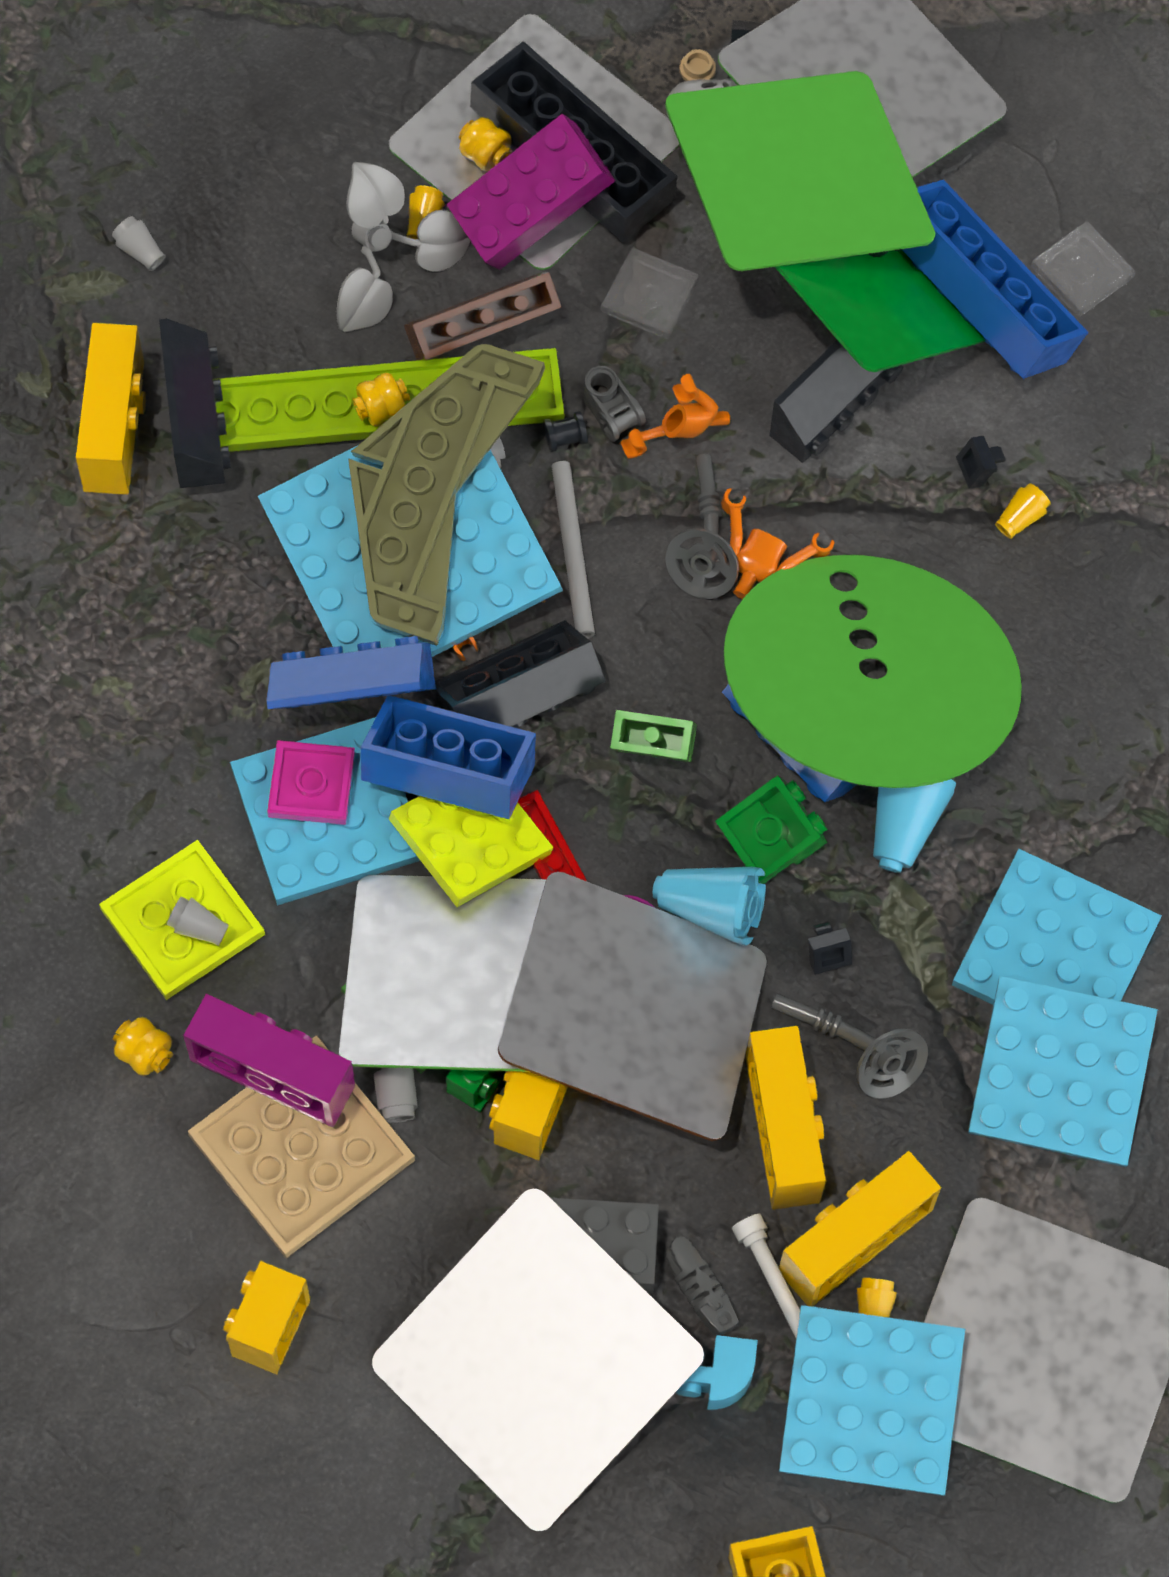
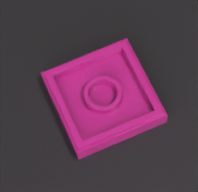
(311, 782)

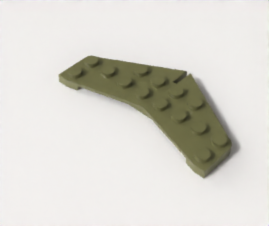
(425, 460)

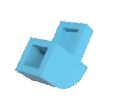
(728, 1376)

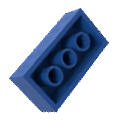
(448, 756)

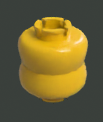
(484, 143)
(380, 398)
(143, 1046)

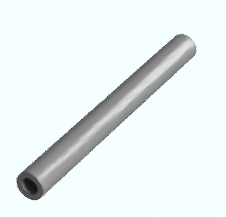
(573, 548)

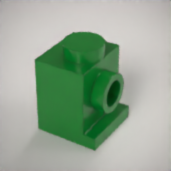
(473, 1086)

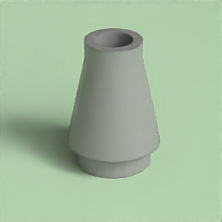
(137, 242)
(195, 921)

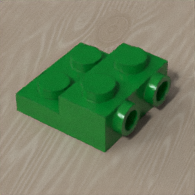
(773, 828)

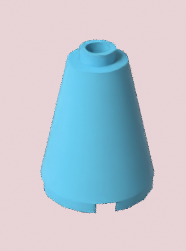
(906, 821)
(714, 898)

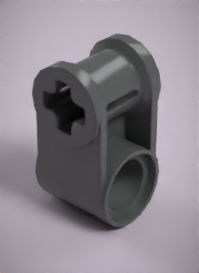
(613, 409)

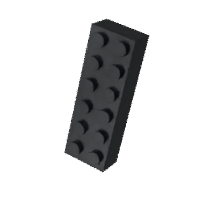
(528, 93)

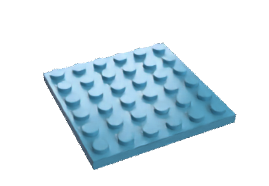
(493, 557)

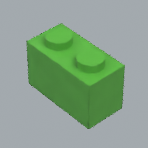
(653, 736)

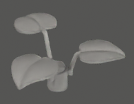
(370, 200)

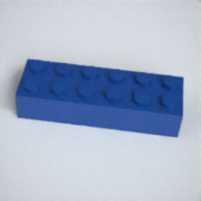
(993, 287)

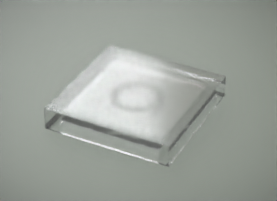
(1083, 268)
(649, 293)

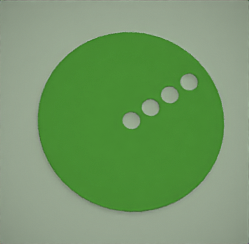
(928, 720)

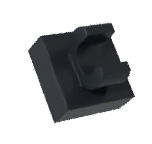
(979, 461)
(829, 948)

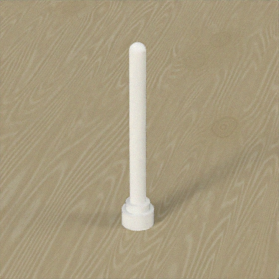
(752, 1233)

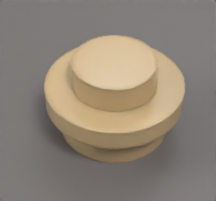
(697, 65)

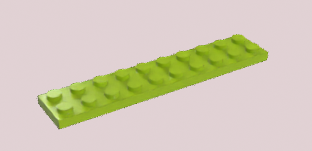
(320, 407)

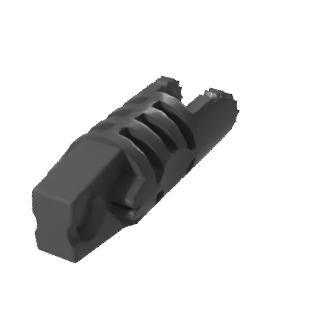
(700, 1287)

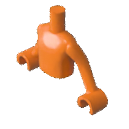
(682, 420)
(762, 550)

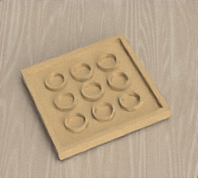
(295, 1169)

